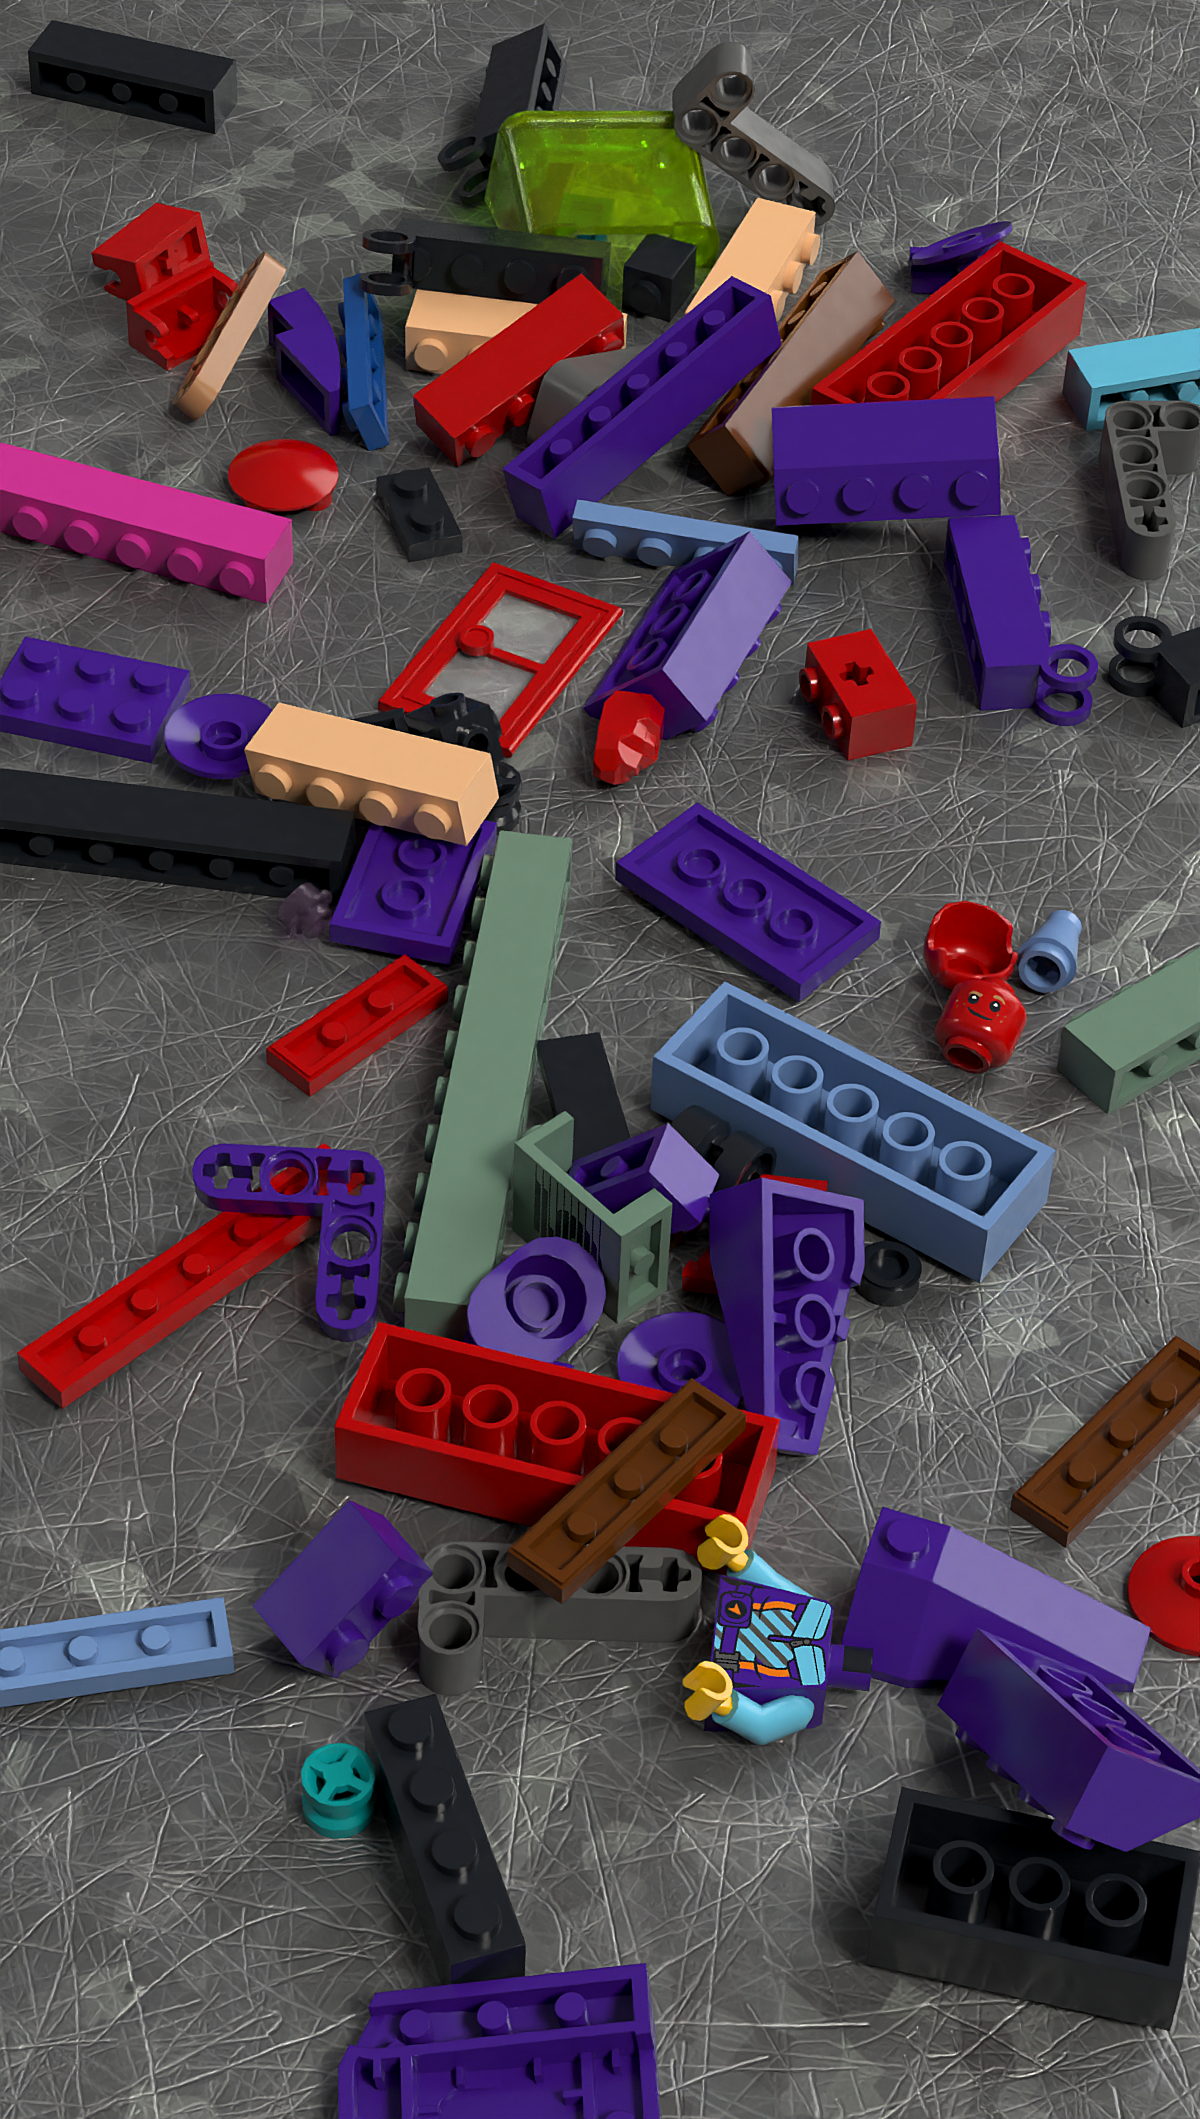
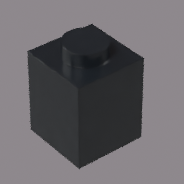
(659, 277)

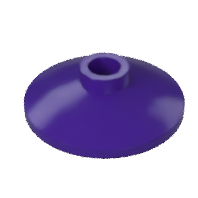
(963, 247)
(212, 732)
(680, 1348)

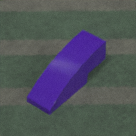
(307, 356)

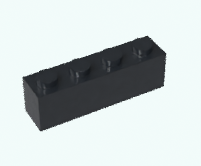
(133, 76)
(442, 1844)

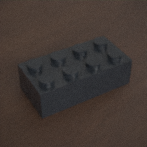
(1029, 1915)

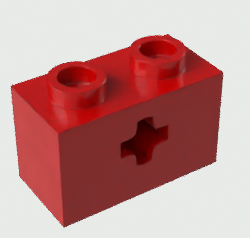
(858, 694)

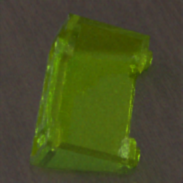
(601, 178)

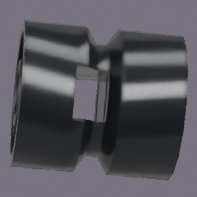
(734, 1156)

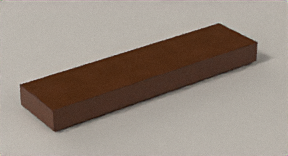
(1113, 1445)
(625, 1491)

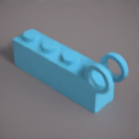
(1132, 370)

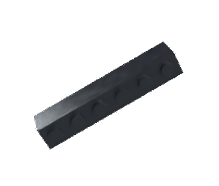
(173, 835)

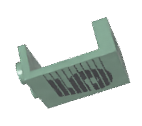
(626, 1245)

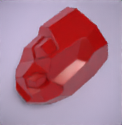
(627, 736)

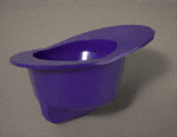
(537, 1300)

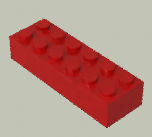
(968, 337)
(521, 1434)

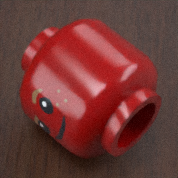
(980, 1024)

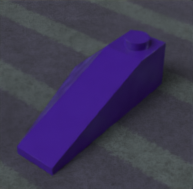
(783, 1286)
(933, 1586)

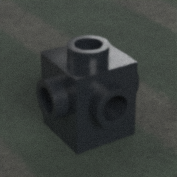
(458, 722)

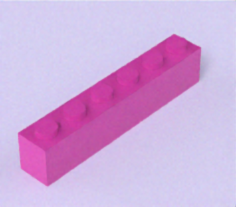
(143, 524)

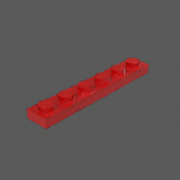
(167, 1293)

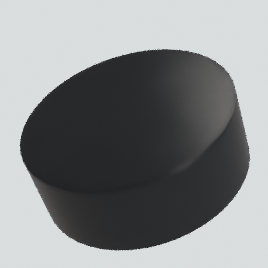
(890, 1274)

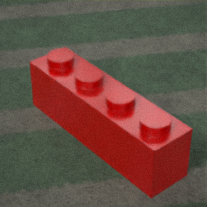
(502, 378)

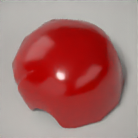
(967, 944)

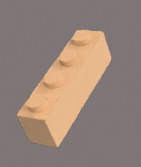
(767, 252)
(452, 326)
(372, 771)

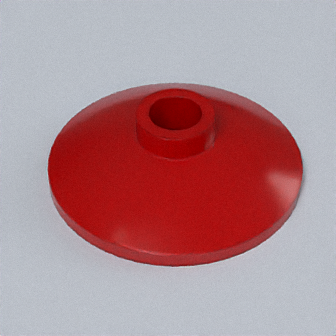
(1165, 1593)

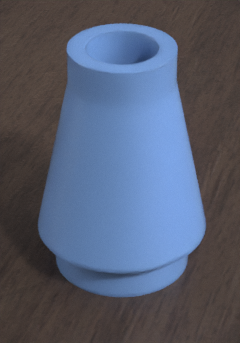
(1050, 954)

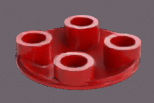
(283, 476)

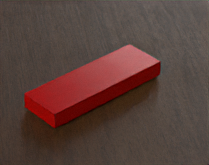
(356, 1025)

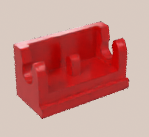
(152, 249)
(178, 314)

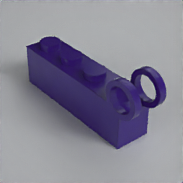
(1003, 623)

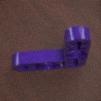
(338, 1212)

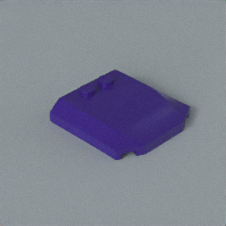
(508, 2050)

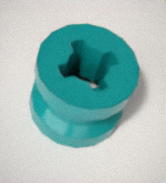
(330, 1773)

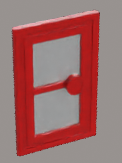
(507, 646)

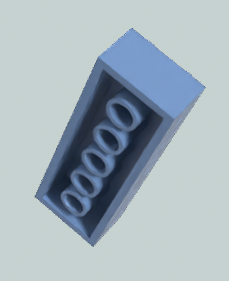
(839, 1116)

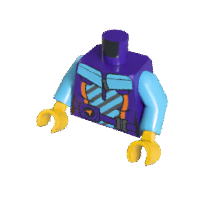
(766, 1648)

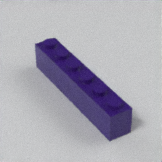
(643, 406)

